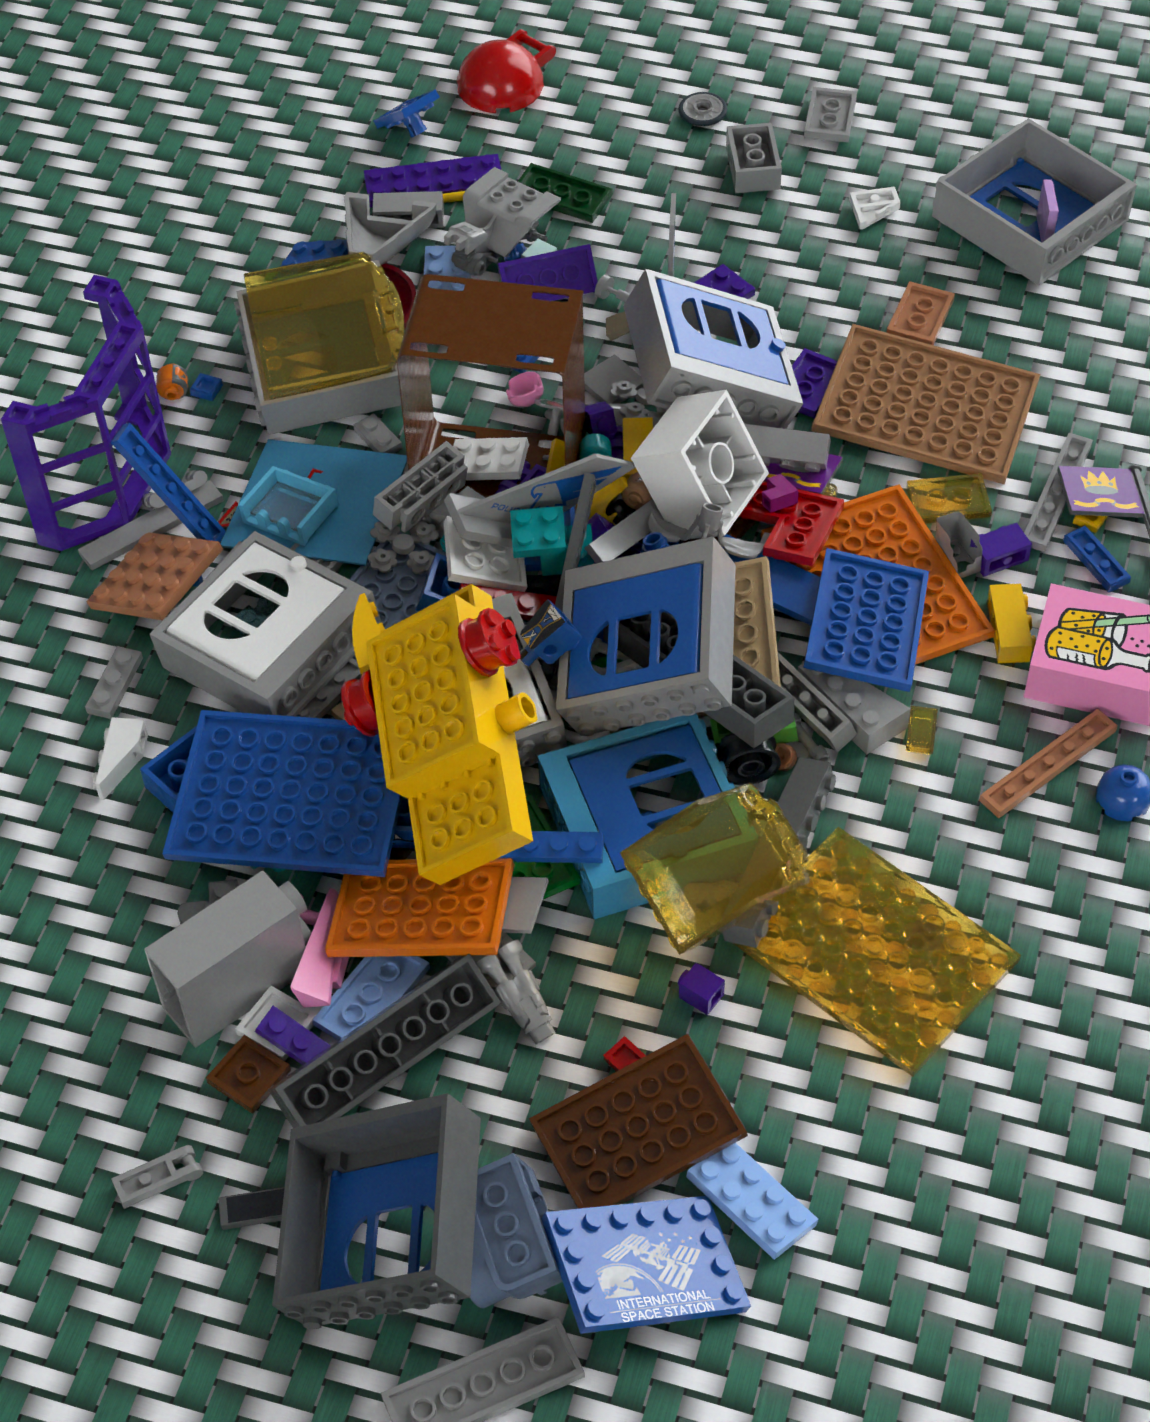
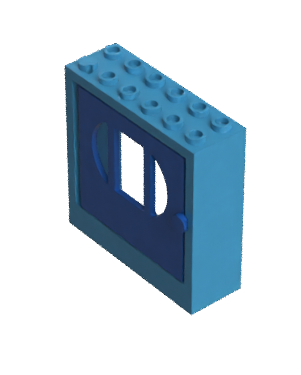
(601, 773)

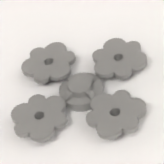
(632, 410)
(403, 545)

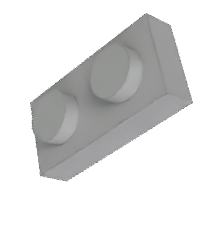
(377, 435)

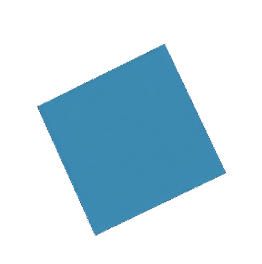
(354, 476)

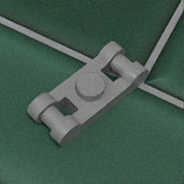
(192, 481)

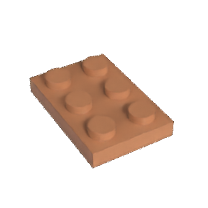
(921, 313)

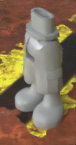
(521, 993)

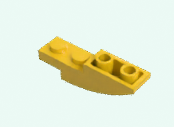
(364, 629)

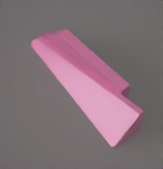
(316, 971)

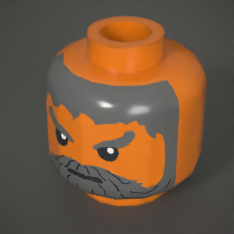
(172, 382)

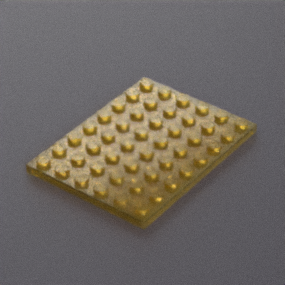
(881, 952)

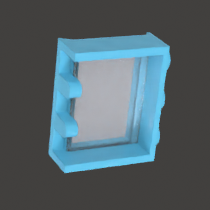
(288, 505)

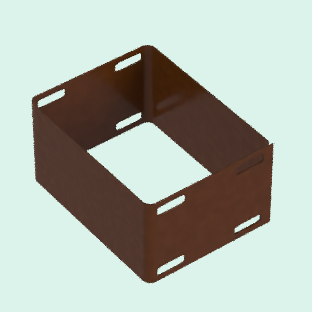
(491, 327)

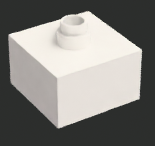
(700, 457)

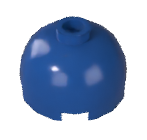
(1124, 792)

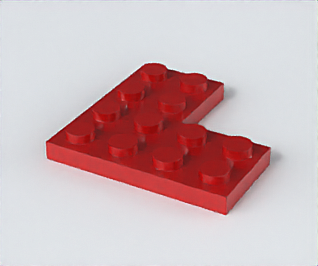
(799, 528)

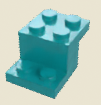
(545, 535)

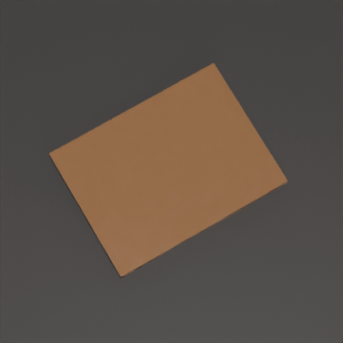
(927, 403)

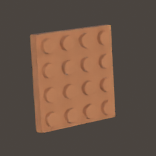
(154, 575)

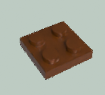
(248, 1073)

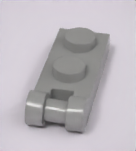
(156, 1176)

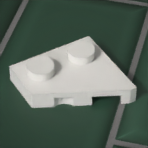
(873, 205)

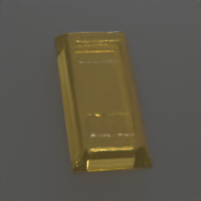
(921, 730)

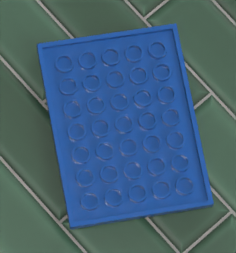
(284, 796)

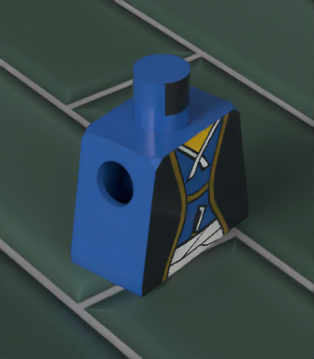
(548, 635)

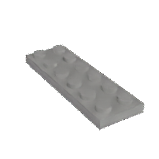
(489, 1379)

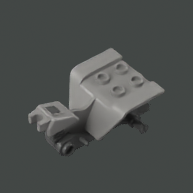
(496, 219)

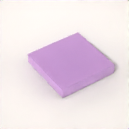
(1047, 210)

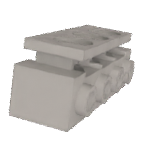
(419, 486)

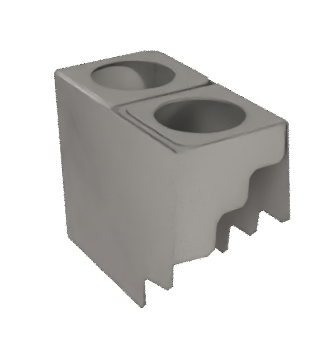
(957, 531)

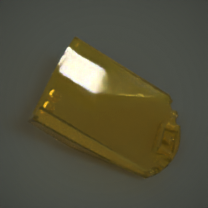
(324, 323)

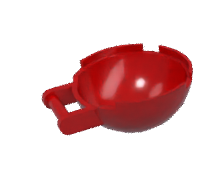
(503, 73)

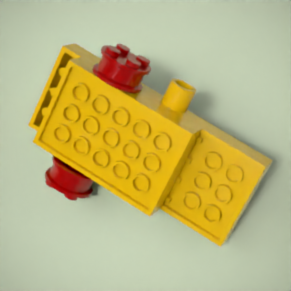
(449, 730)

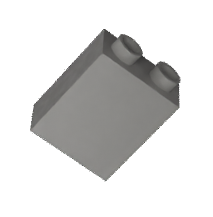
(229, 956)

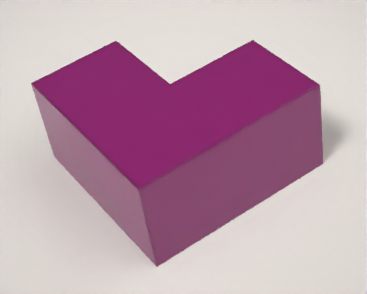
(779, 493)

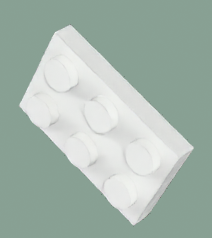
(493, 457)

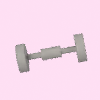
(605, 287)

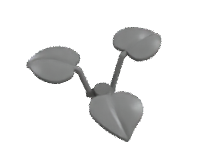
(708, 522)

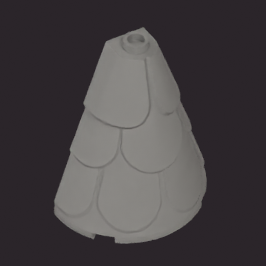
(383, 236)

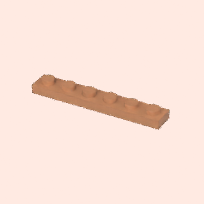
(1048, 763)

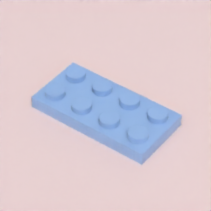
(368, 991)
(752, 1199)

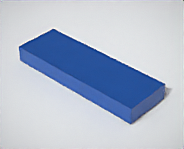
(1097, 559)

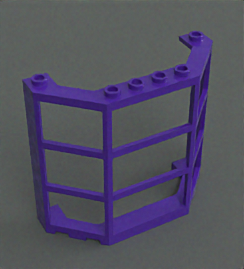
(112, 365)

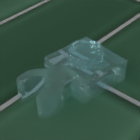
(256, 615)

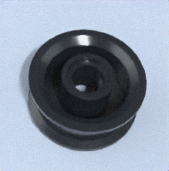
(747, 763)

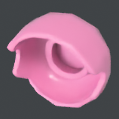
(525, 389)

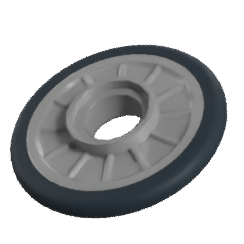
(689, 109)

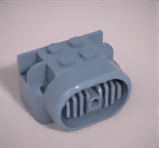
(509, 1237)

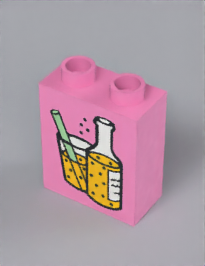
(1093, 655)

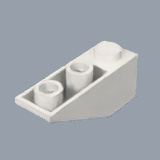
(123, 749)

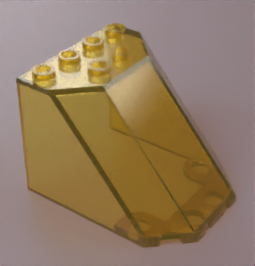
(717, 864)

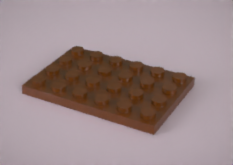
(638, 1126)

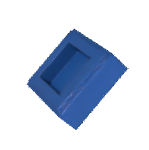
(206, 387)

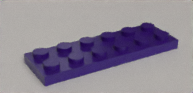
(441, 175)

